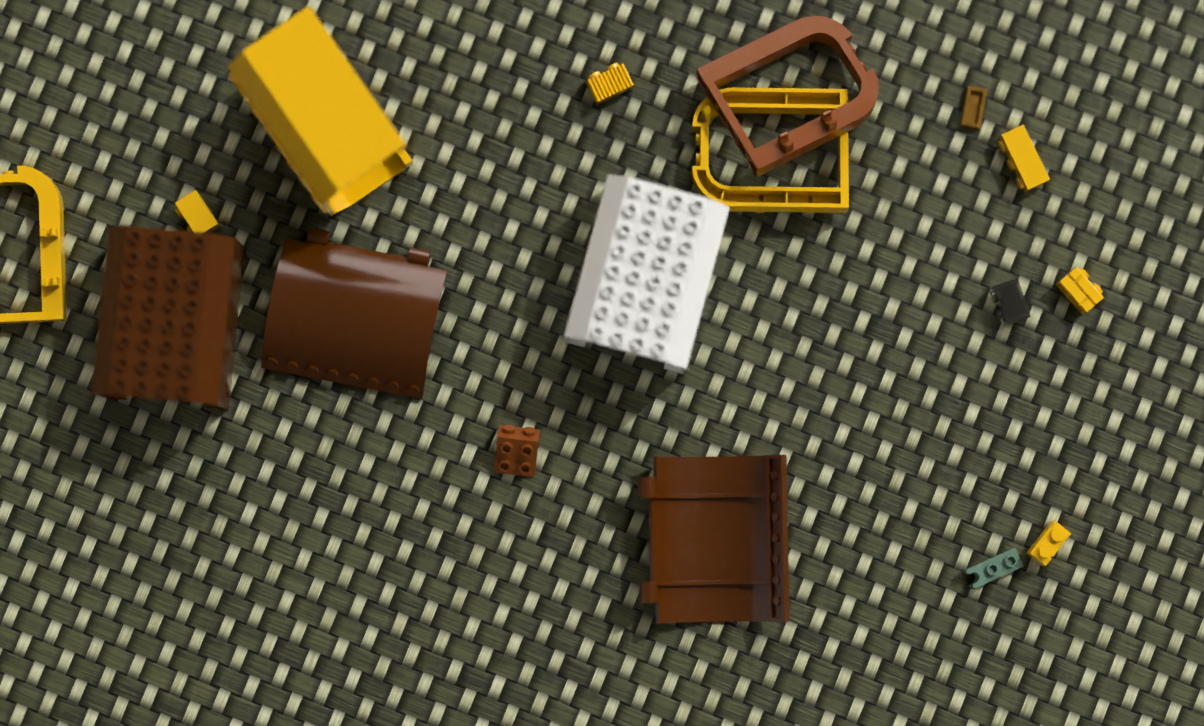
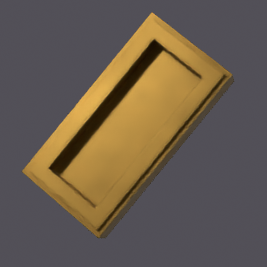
(973, 107)

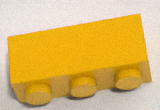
(1023, 158)

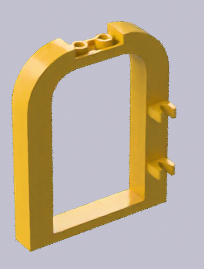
(772, 199)
(51, 246)

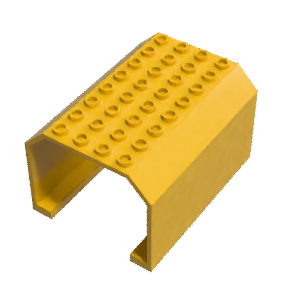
(319, 113)

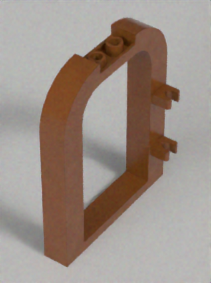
(769, 48)

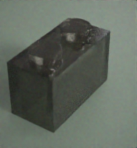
(1010, 302)

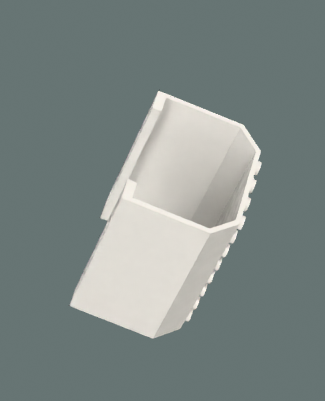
(647, 271)

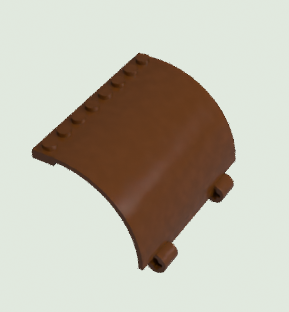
(352, 315)
(717, 539)

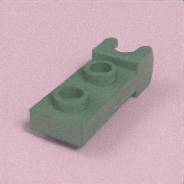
(994, 567)

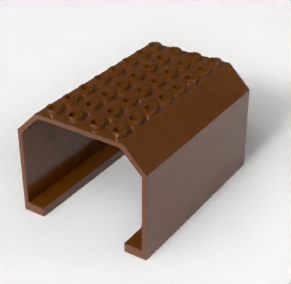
(168, 316)

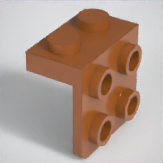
(516, 450)

